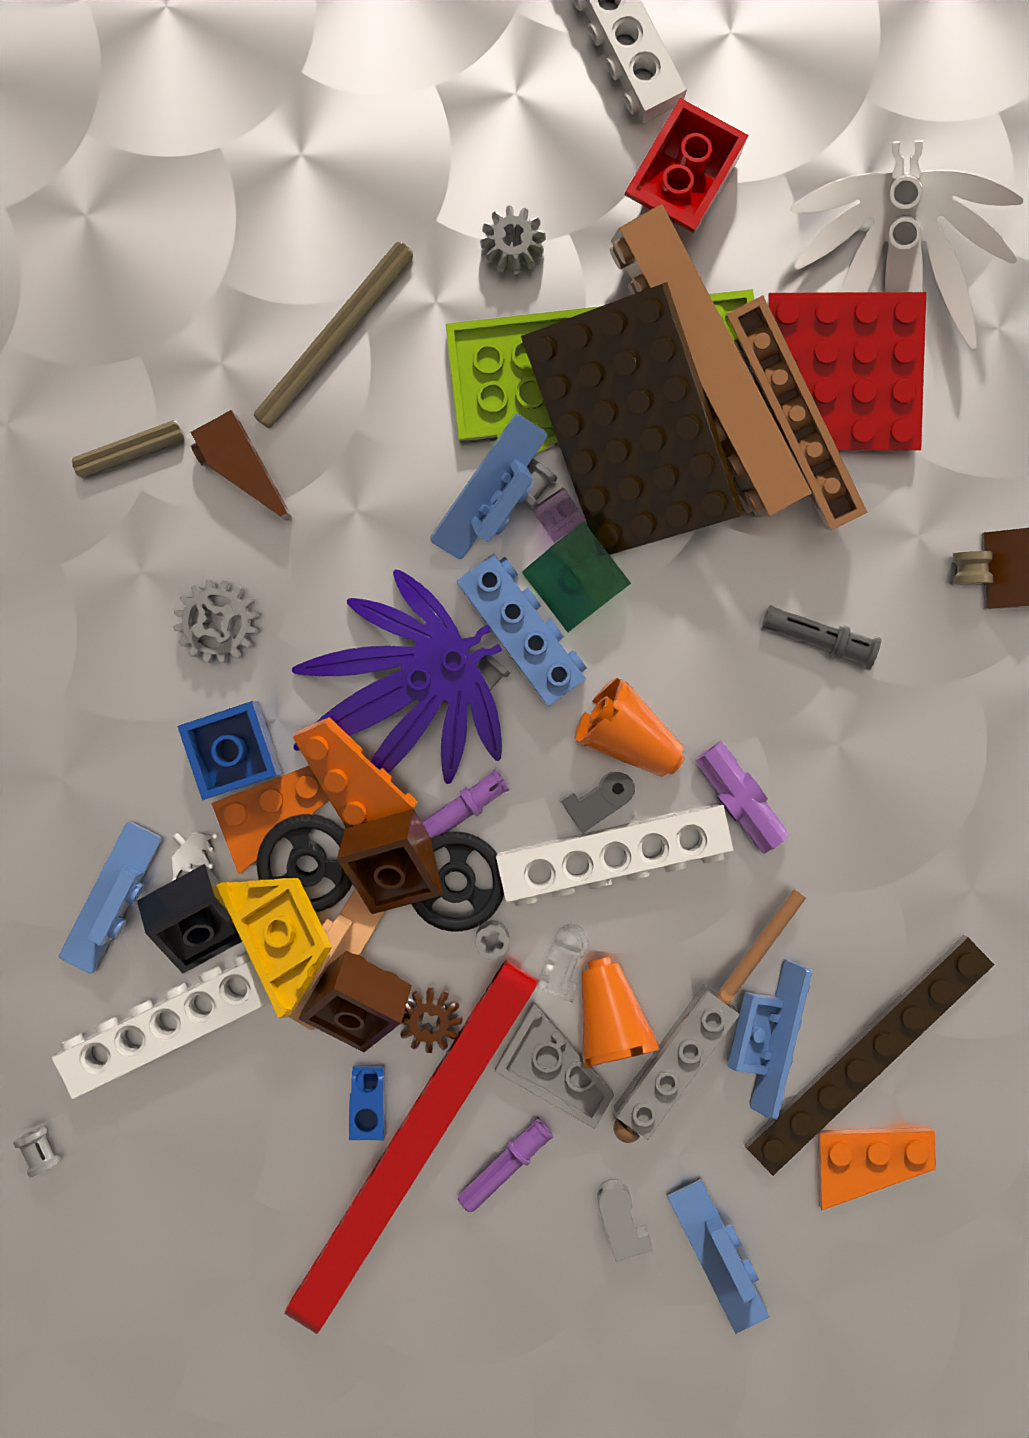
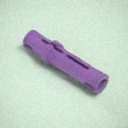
(467, 804)

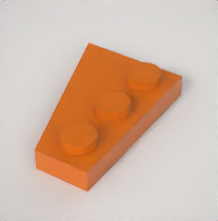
(347, 777)
(255, 811)
(869, 1160)

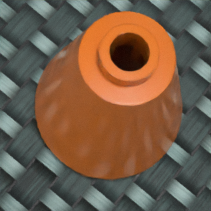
(629, 731)
(612, 1016)

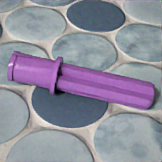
(505, 1165)

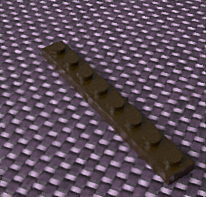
(869, 1054)

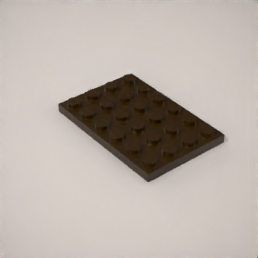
(633, 421)

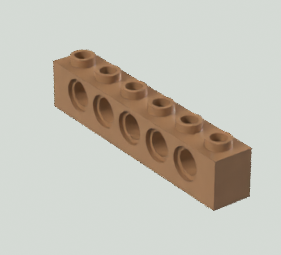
(795, 412)

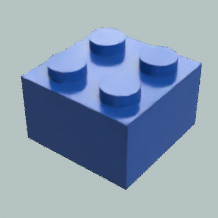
(229, 749)

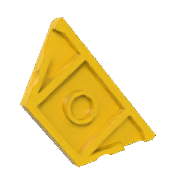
(278, 935)

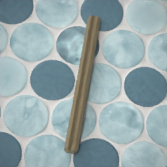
(333, 334)

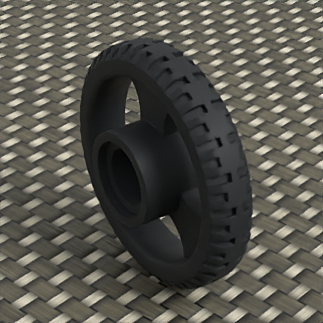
(297, 831)
(483, 901)

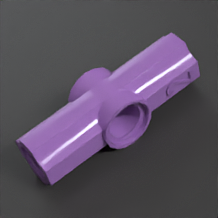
(742, 797)

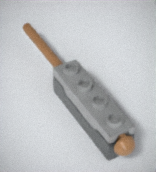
(691, 1041)

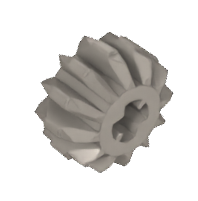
(515, 225)

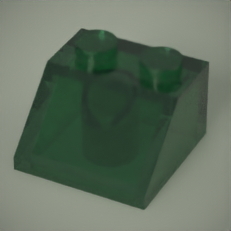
(575, 577)

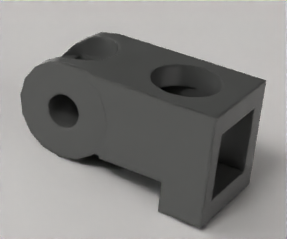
(611, 794)

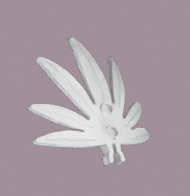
(905, 215)

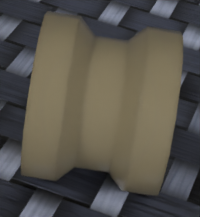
(973, 567)

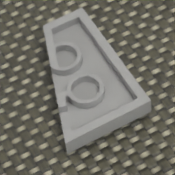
(554, 1070)

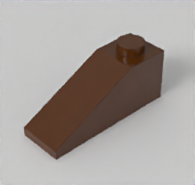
(231, 454)

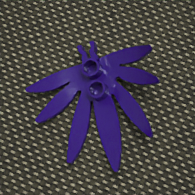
(430, 671)

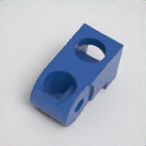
(367, 1103)

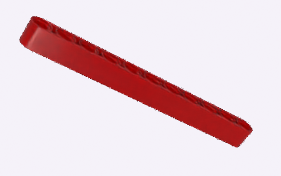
(411, 1146)

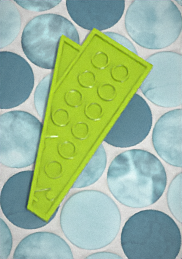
(495, 375)

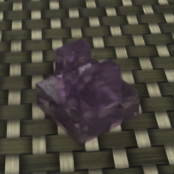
(558, 514)

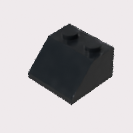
(189, 919)

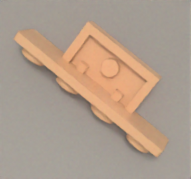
(347, 933)

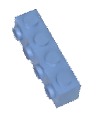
(521, 630)

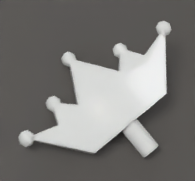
(191, 852)

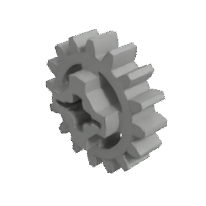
(201, 629)

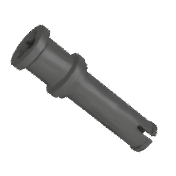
(839, 641)

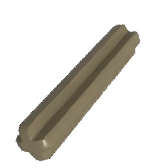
(127, 449)

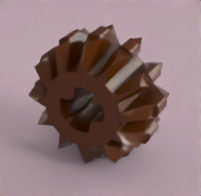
(426, 1032)

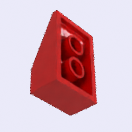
(687, 165)

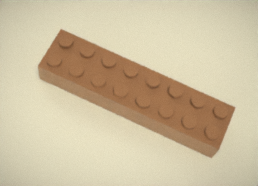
(748, 434)

